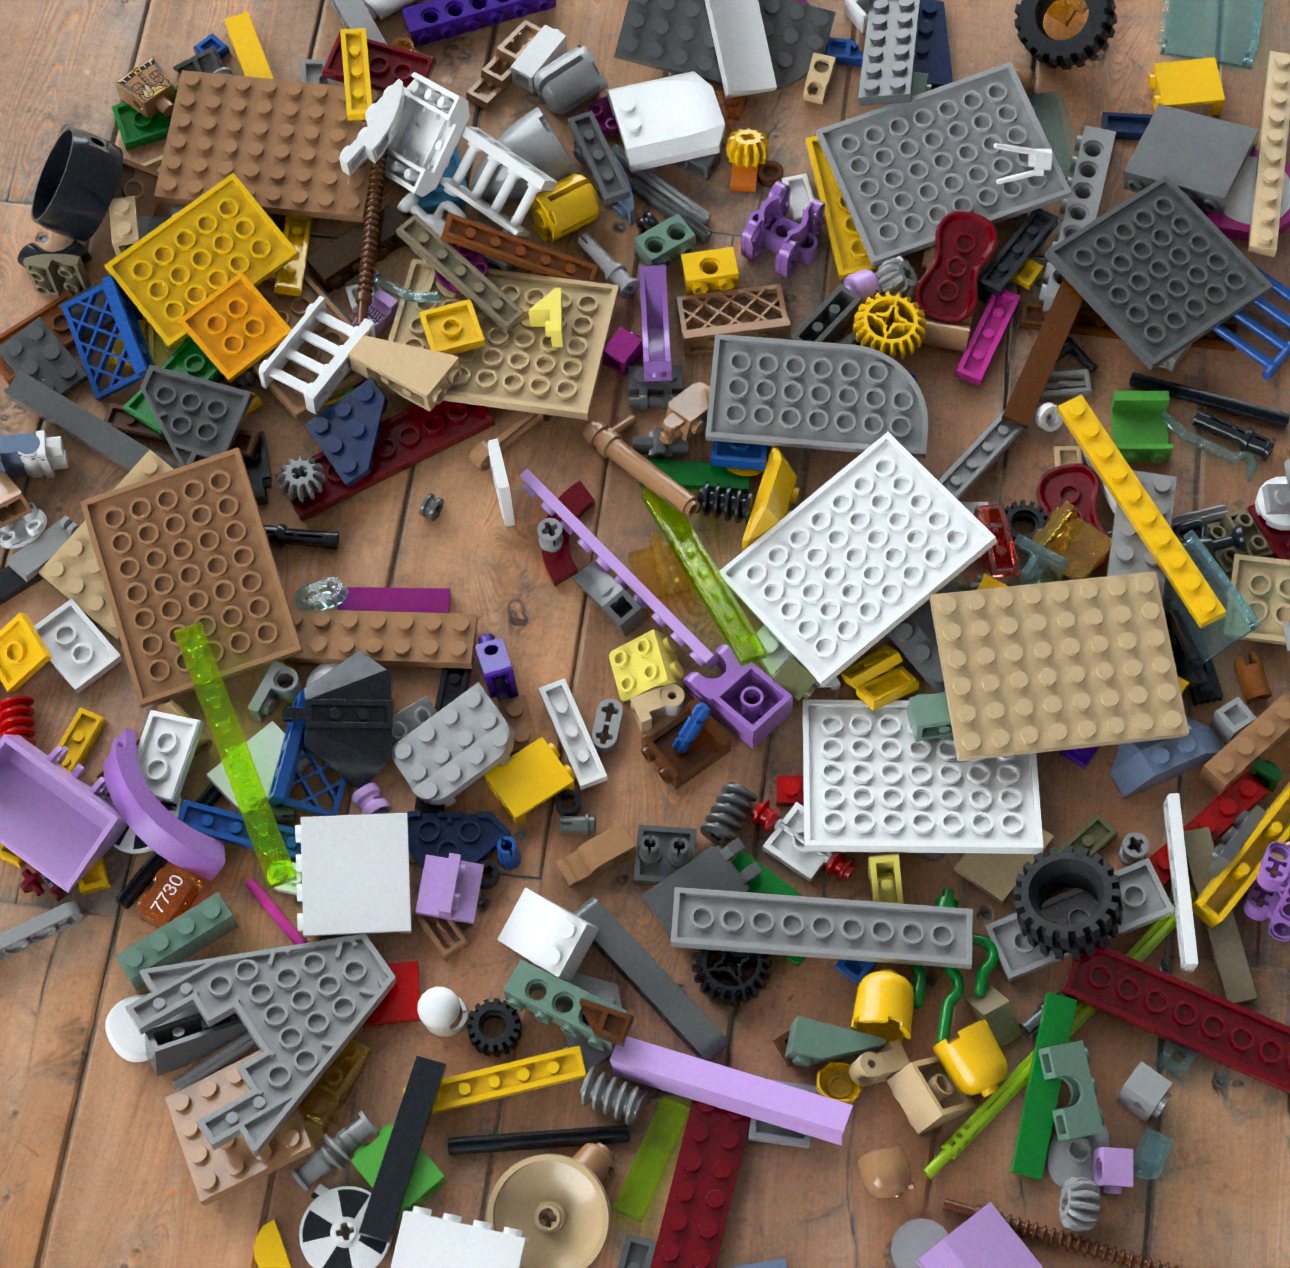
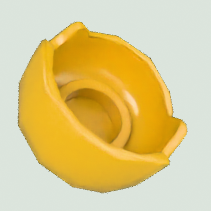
(835, 1083)

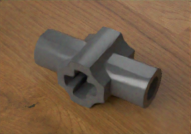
(656, 449)

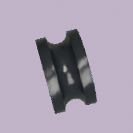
(646, 223)
(568, 794)
(485, 883)

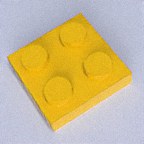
(452, 328)
(20, 652)

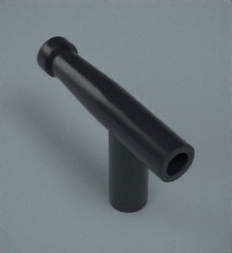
(1071, 347)

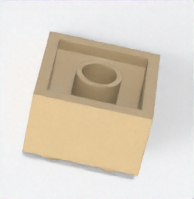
(928, 1095)

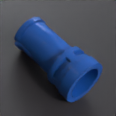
(508, 853)

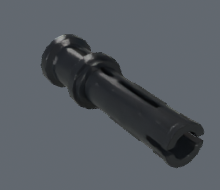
(1246, 439)
(283, 536)

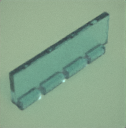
(1057, 127)

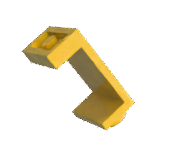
(1187, 84)
(529, 779)

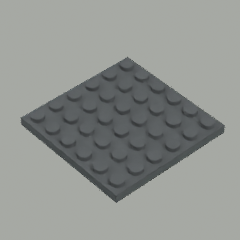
(1158, 272)

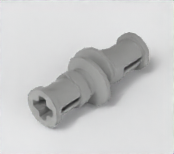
(334, 1151)

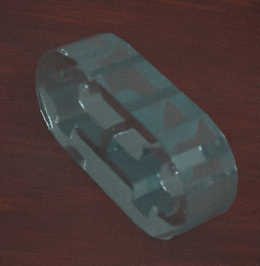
(320, 594)

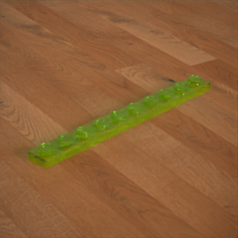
(235, 756)

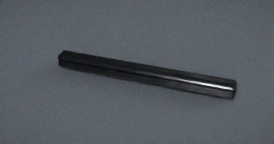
(1210, 400)
(155, 861)
(538, 1139)

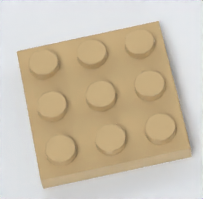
(1266, 589)

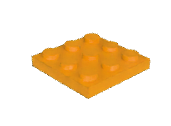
(235, 327)

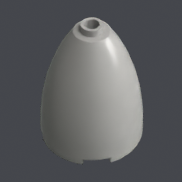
(534, 142)

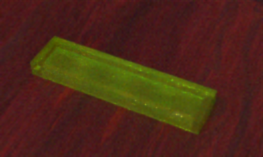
(651, 1159)

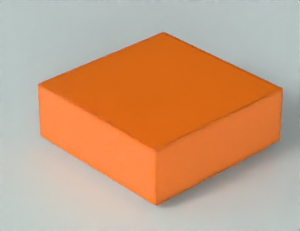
(743, 178)

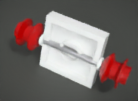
(787, 844)

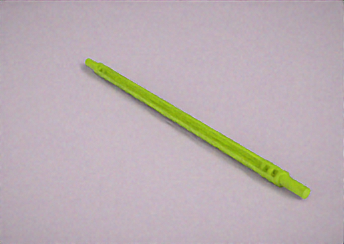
(1019, 1077)

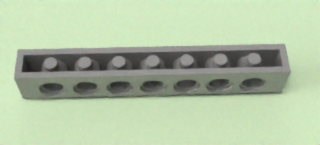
(1099, 145)

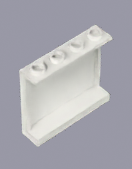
(354, 874)
(448, 1243)

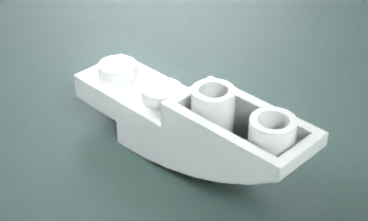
(382, 125)

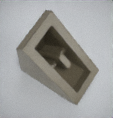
(998, 1014)

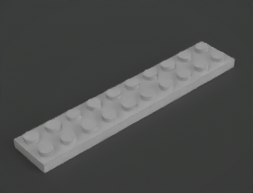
(822, 928)

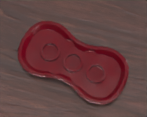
(962, 248)
(1074, 484)

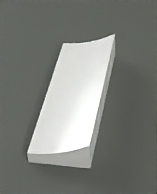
(741, 47)

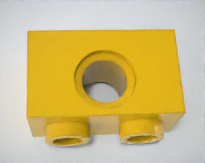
(719, 261)

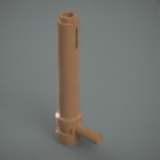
(611, 445)

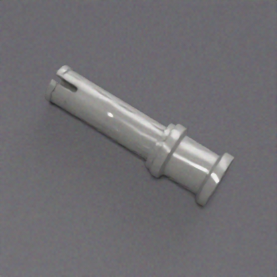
(614, 272)

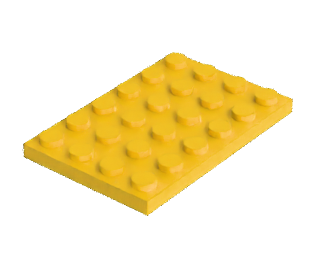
(198, 254)

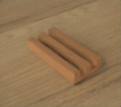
(454, 948)

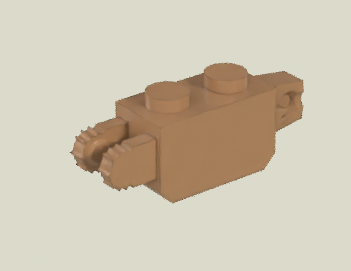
(686, 414)

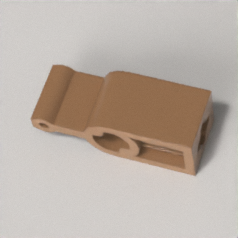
(597, 855)

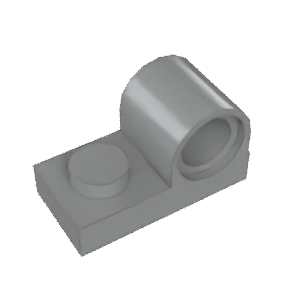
(270, 689)

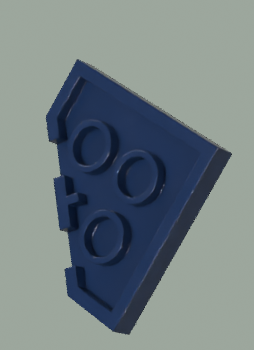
(351, 431)
(453, 832)

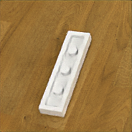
(572, 734)

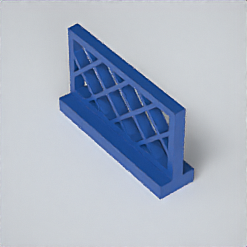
(130, 331)
(287, 769)

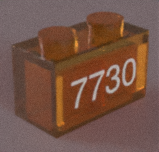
(169, 896)

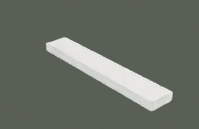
(1180, 883)

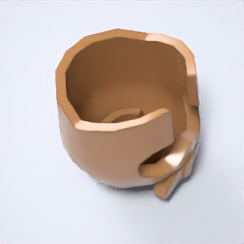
(886, 1172)

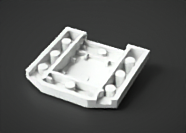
(667, 120)
(426, 135)

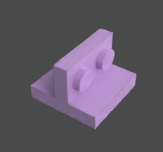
(449, 888)

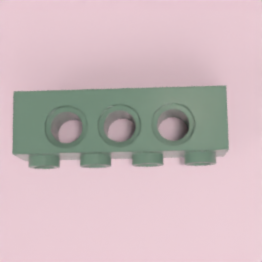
(530, 978)

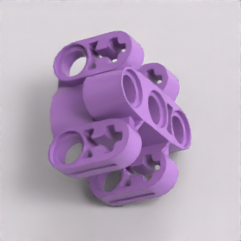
(769, 223)
(1273, 891)

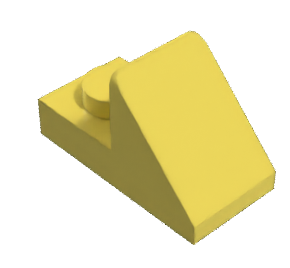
(549, 313)
(885, 878)

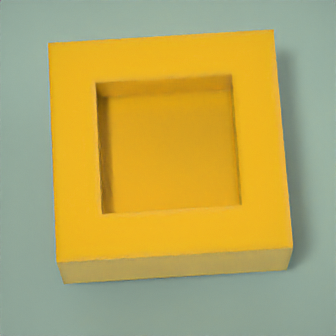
(1029, 274)

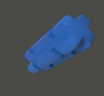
(691, 728)

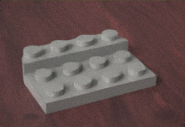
(454, 747)

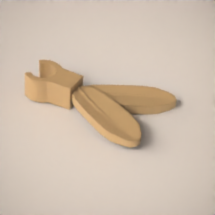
(429, 279)

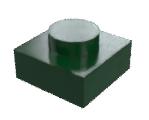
(1266, 773)

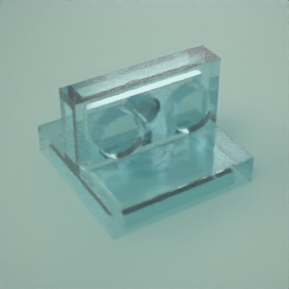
(1038, 562)

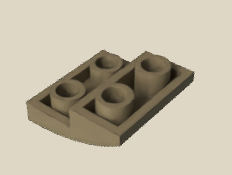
(56, 271)
(1253, 537)

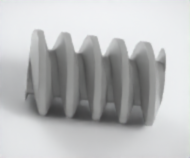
(611, 1097)

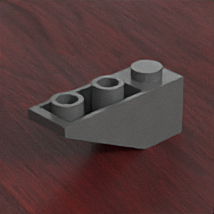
(610, 598)

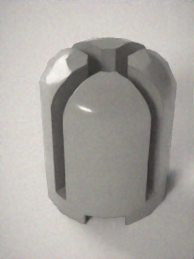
(569, 81)

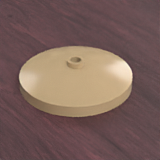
(572, 1192)

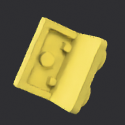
(646, 664)

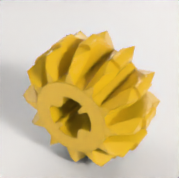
(747, 148)

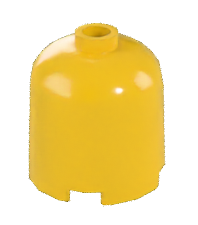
(884, 1006)
(973, 1060)

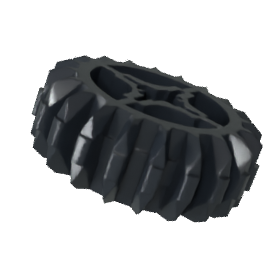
(722, 971)

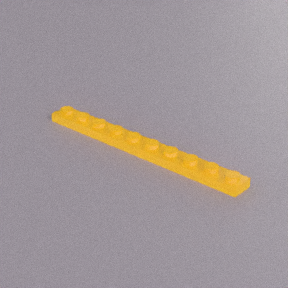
(1141, 512)

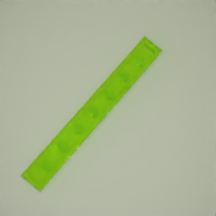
(706, 580)

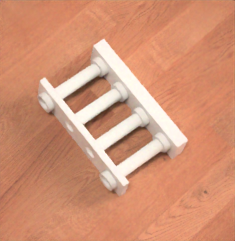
(517, 168)
(329, 374)

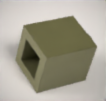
(795, 679)

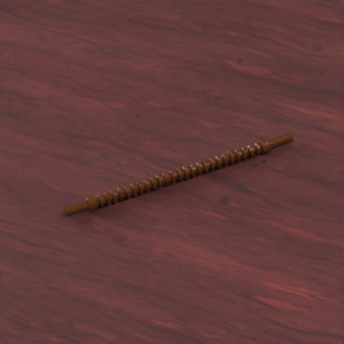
(370, 237)
(1061, 1239)

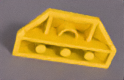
(774, 497)

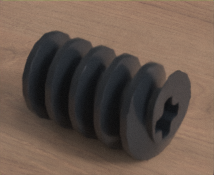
(725, 502)

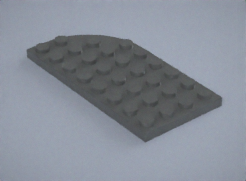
(679, 37)

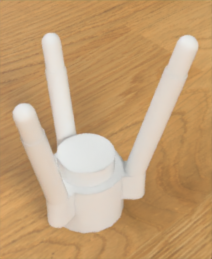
(1038, 159)

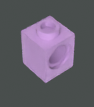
(1113, 1169)

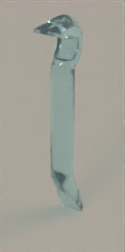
(400, 291)
(1209, 446)

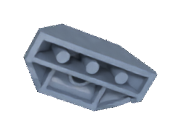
(1156, 761)

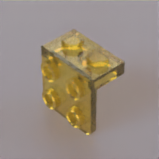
(1074, 540)

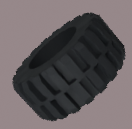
(1069, 51)

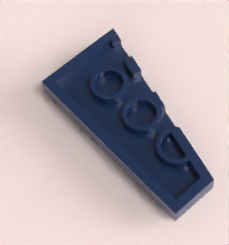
(933, 44)

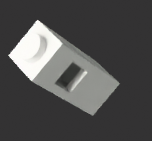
(541, 51)

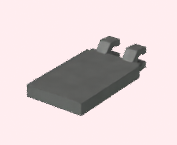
(706, 871)

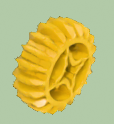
(877, 315)

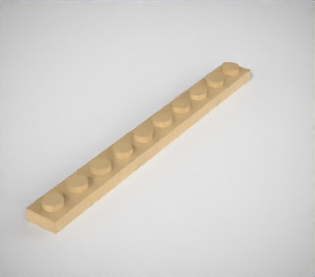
(1271, 157)

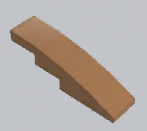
(497, 73)

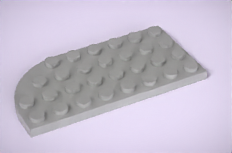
(812, 396)

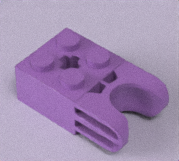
(742, 697)

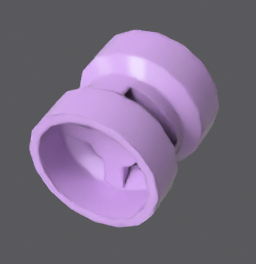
(370, 801)

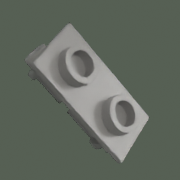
(411, 718)

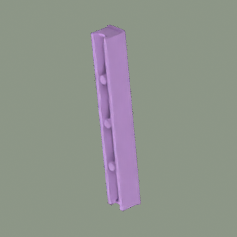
(732, 1090)

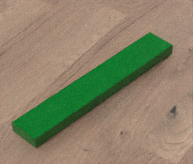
(1041, 1094)

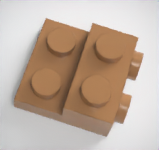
(138, 182)
(519, 718)

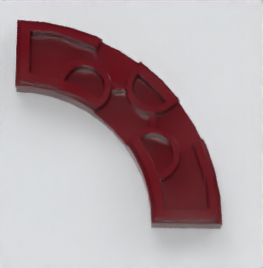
(560, 564)

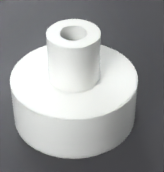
(1048, 417)

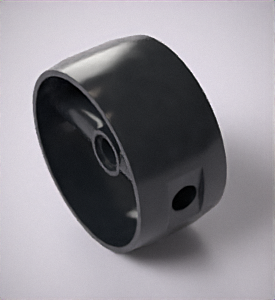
(77, 184)

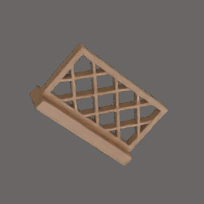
(702, 339)

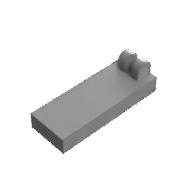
(36, 554)

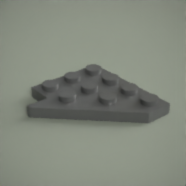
(194, 413)

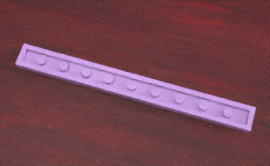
(624, 576)

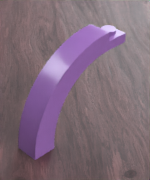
(655, 323)
(151, 820)

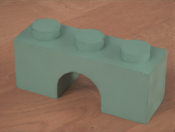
(1081, 1115)

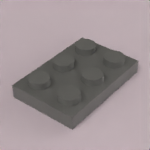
(43, 357)

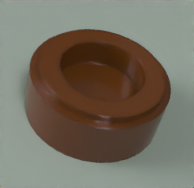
(770, 173)

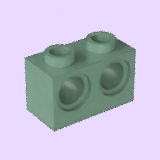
(662, 238)

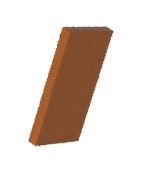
(55, 321)

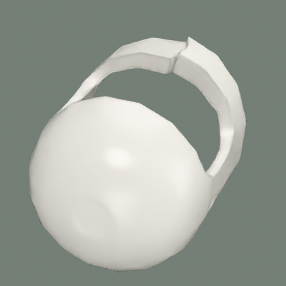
(439, 1009)

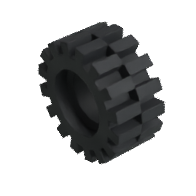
(1027, 513)
(499, 1044)

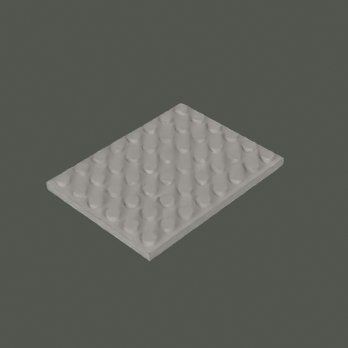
(937, 156)

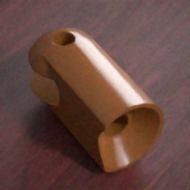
(1252, 678)

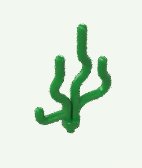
(954, 974)

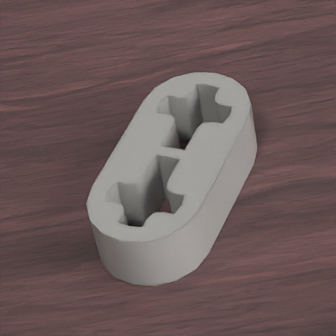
(613, 726)

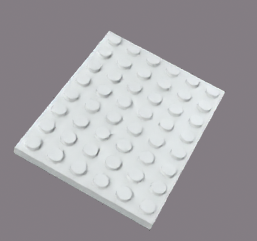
(856, 558)
(886, 793)

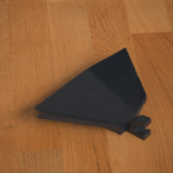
(349, 718)

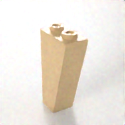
(406, 370)

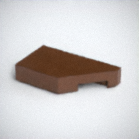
(607, 1022)

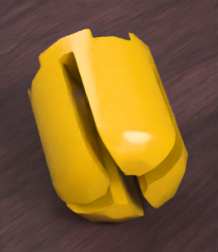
(566, 208)

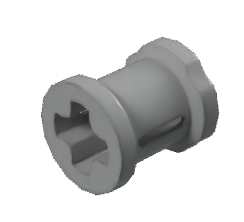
(545, 539)
(1133, 841)

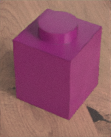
(623, 351)

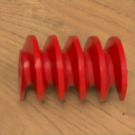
(16, 717)

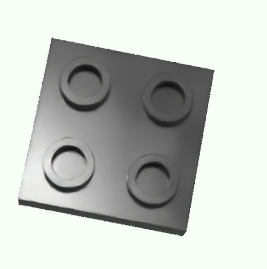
(662, 852)

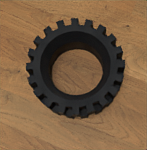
(1061, 872)

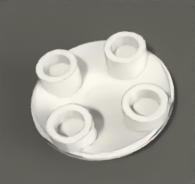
(24, 529)

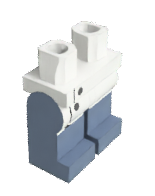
(32, 455)

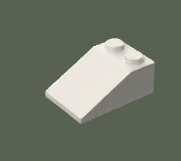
(548, 935)

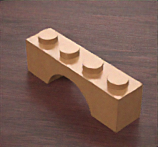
(1247, 747)

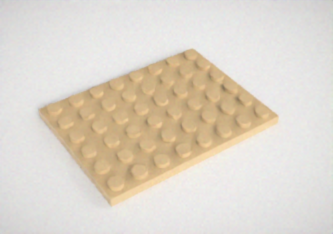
(522, 367)
(1057, 666)

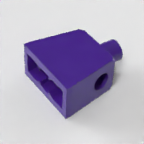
(495, 662)

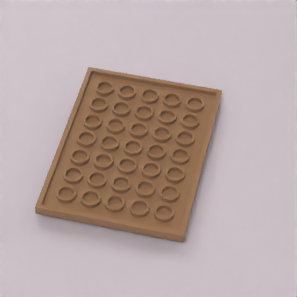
(273, 136)
(184, 555)

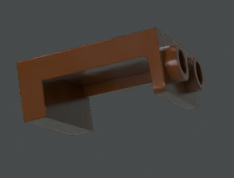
(679, 768)

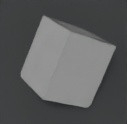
(1231, 719)

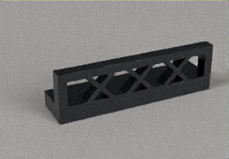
(1016, 254)

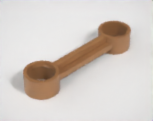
(480, 455)

